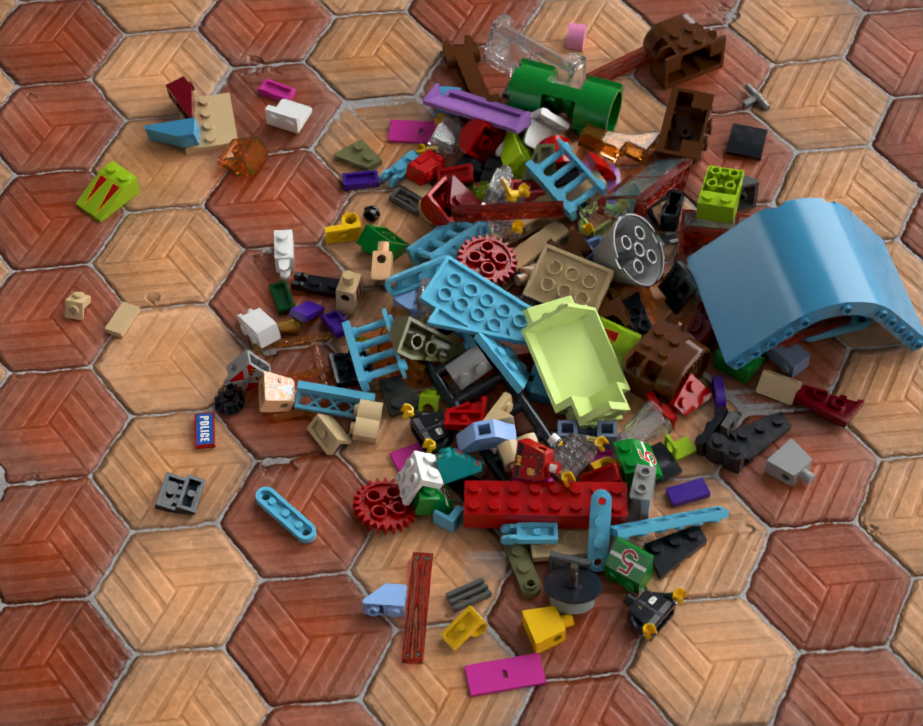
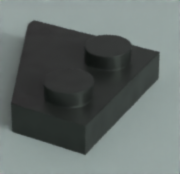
(396, 394)

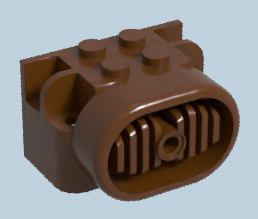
(682, 50)
(686, 125)
(664, 360)

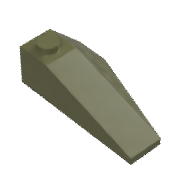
(420, 342)

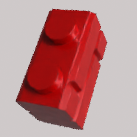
(424, 167)

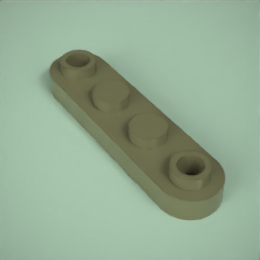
(522, 569)

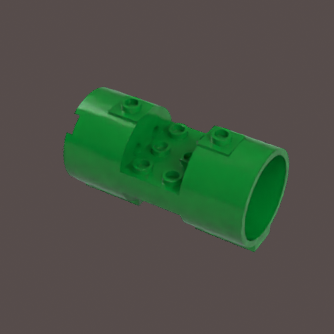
(596, 102)

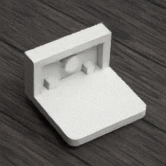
(288, 115)
(542, 126)
(418, 472)

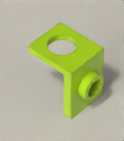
(431, 397)
(679, 448)

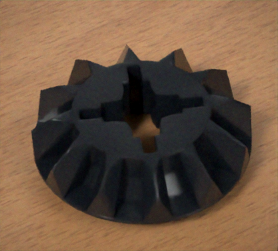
(229, 408)

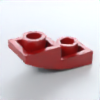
(599, 164)
(666, 409)

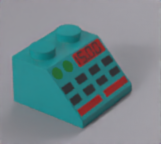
(456, 464)

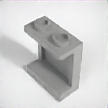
(642, 492)

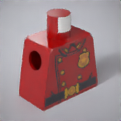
(534, 461)

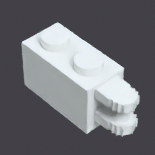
(284, 253)
(259, 327)

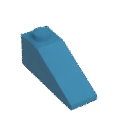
(177, 133)

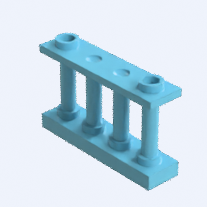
(547, 183)
(445, 240)
(361, 362)

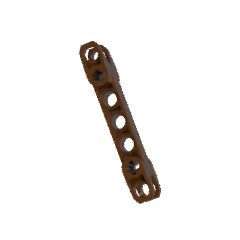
(464, 60)
(610, 309)

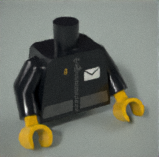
(428, 429)
(652, 611)

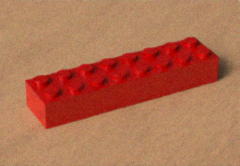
(508, 502)

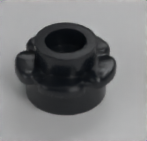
(371, 213)

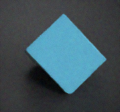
(449, 522)

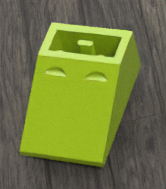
(720, 194)

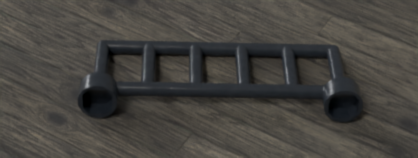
(521, 405)

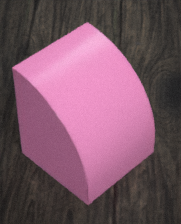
(576, 37)

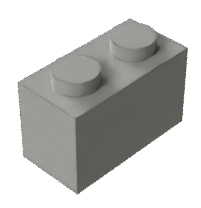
(468, 367)

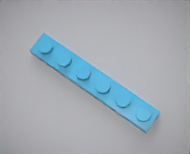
(676, 521)

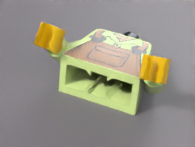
(591, 222)

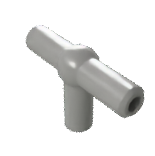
(755, 97)

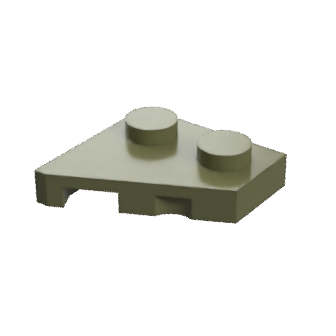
(541, 152)
(359, 156)

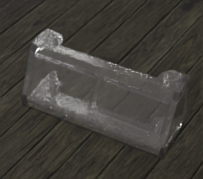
(508, 47)

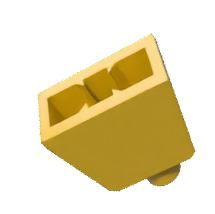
(545, 627)

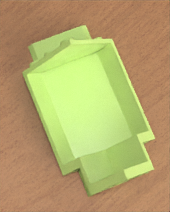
(576, 362)

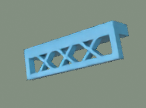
(332, 394)

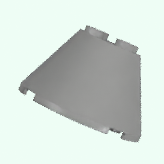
(631, 251)

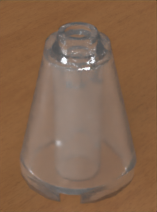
(647, 424)

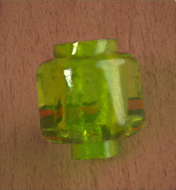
(479, 189)

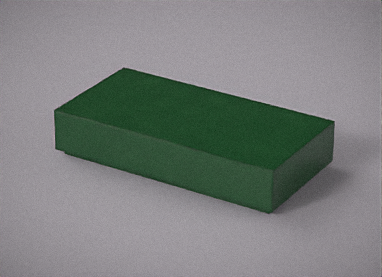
(282, 297)

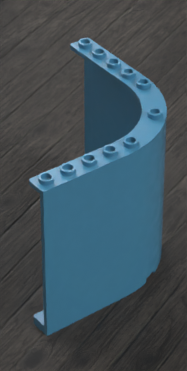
(794, 270)

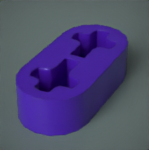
(718, 391)

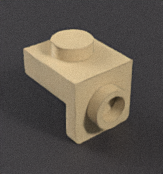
(75, 305)

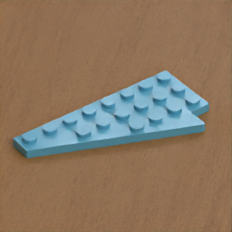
(473, 304)

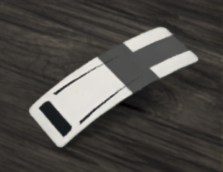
(666, 238)

